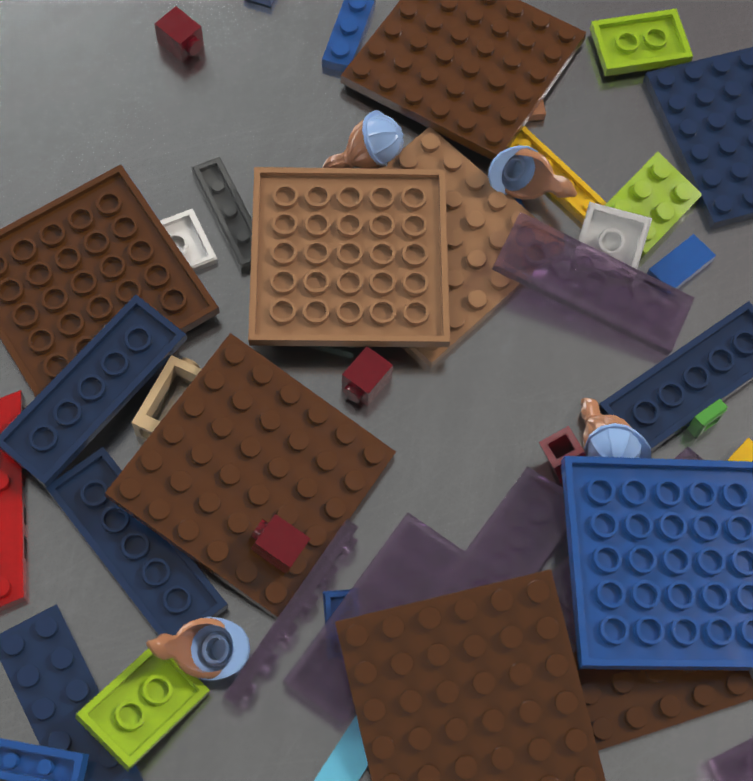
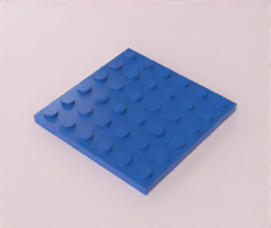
(660, 562)

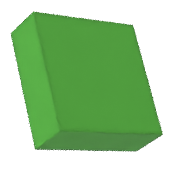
(707, 418)

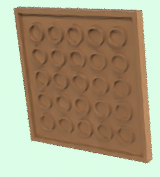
(476, 232)
(349, 258)

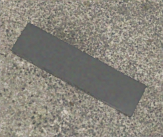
(226, 208)

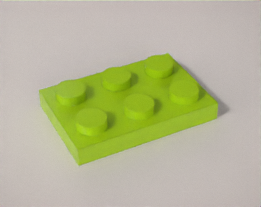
(640, 42)
(657, 193)
(141, 707)

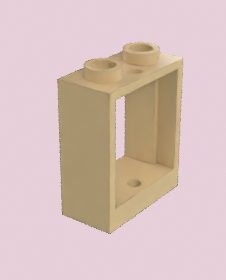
(143, 422)

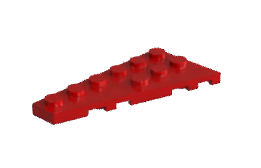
(11, 514)

